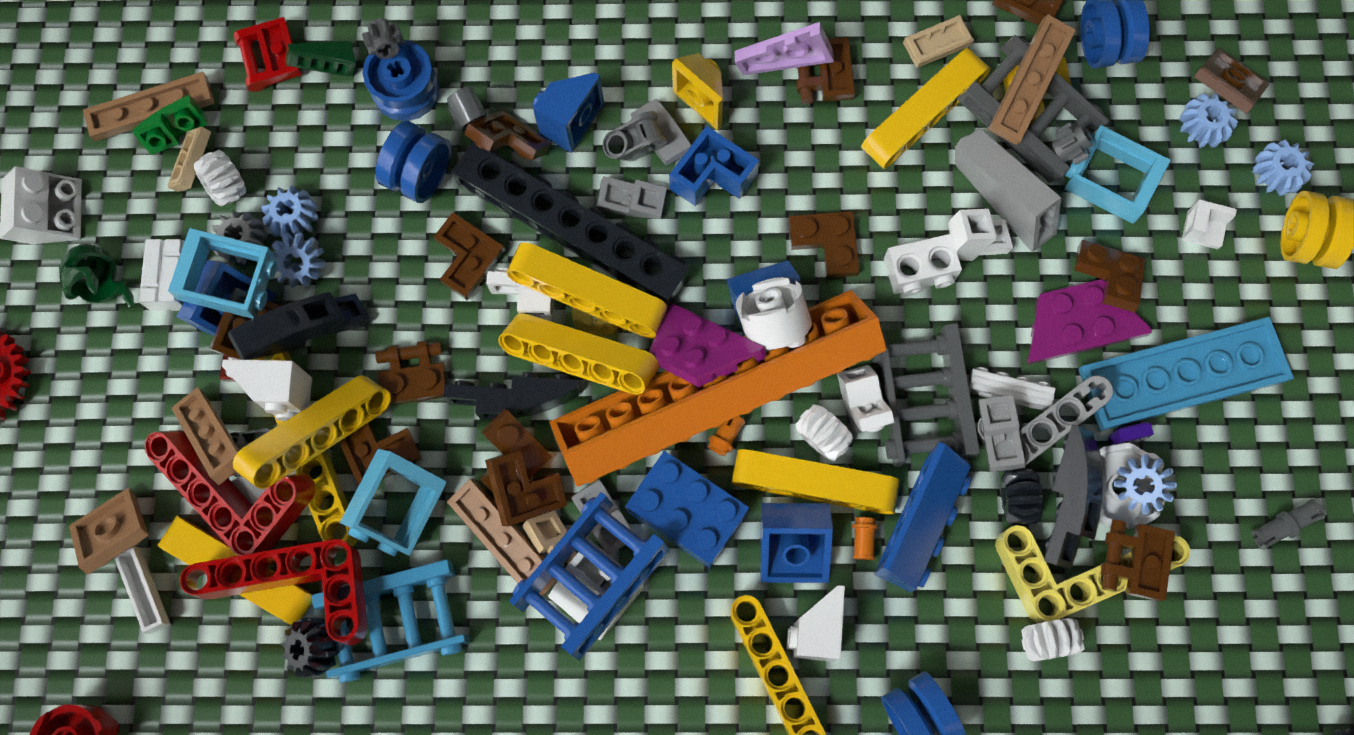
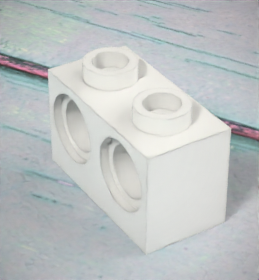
(919, 257)

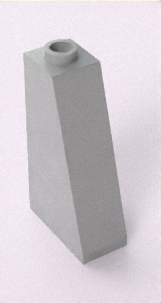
(1009, 188)

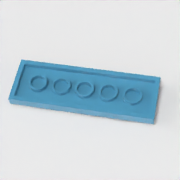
(1189, 373)

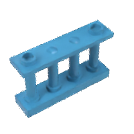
(401, 586)

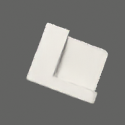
(1207, 223)

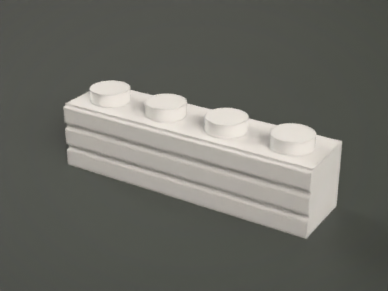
(1025, 393)
(142, 590)

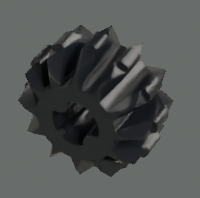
(1021, 497)
(309, 648)

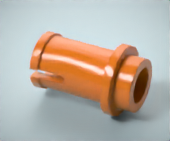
(725, 436)
(864, 538)

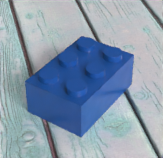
(687, 509)

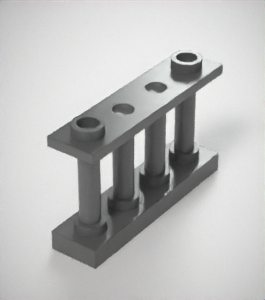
(1031, 149)
(957, 407)

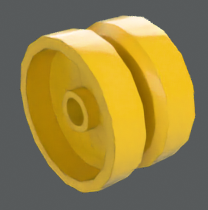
(1318, 230)

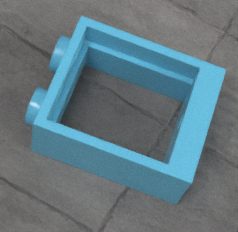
(1130, 153)
(192, 263)
(417, 515)

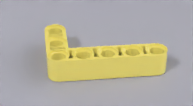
(1059, 593)

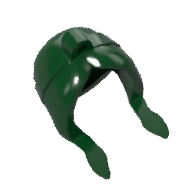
(91, 273)

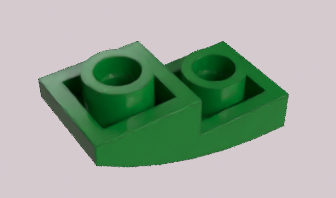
(167, 124)

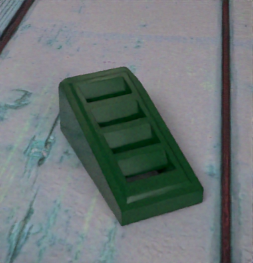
(324, 57)

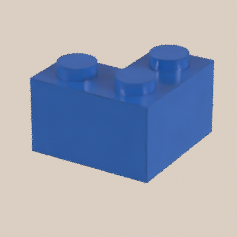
(713, 161)

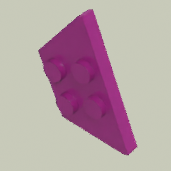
(1078, 321)
(699, 348)

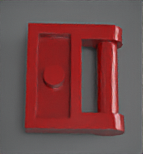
(273, 41)

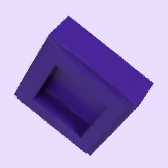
(1131, 434)

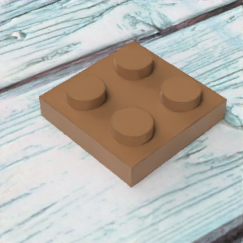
(108, 531)

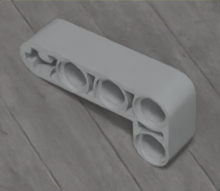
(1052, 421)

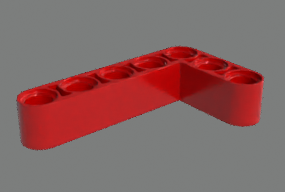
(223, 506)
(287, 574)

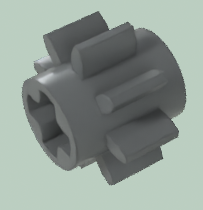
(383, 38)
(1072, 143)

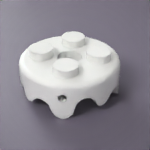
(1112, 508)

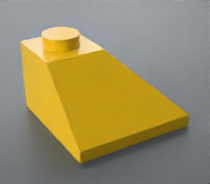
(699, 86)

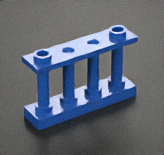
(601, 608)

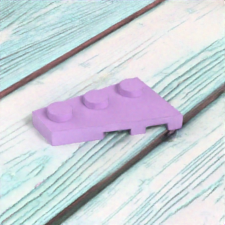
(790, 50)

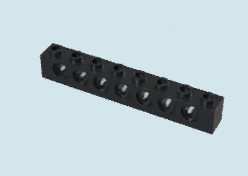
(472, 174)

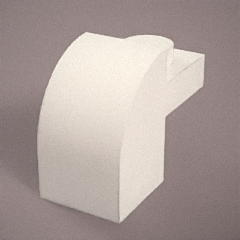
(977, 234)
(529, 301)
(864, 399)

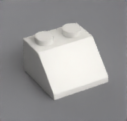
(273, 384)
(819, 630)

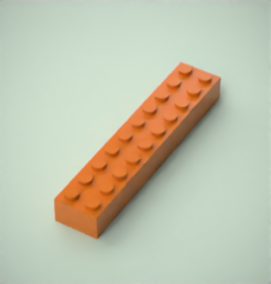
(672, 410)

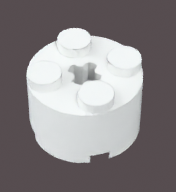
(775, 314)

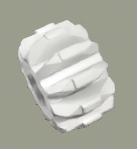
(219, 178)
(824, 432)
(1052, 639)

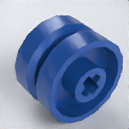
(1114, 32)
(404, 84)
(413, 161)
(925, 712)

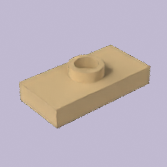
(938, 41)
(190, 152)

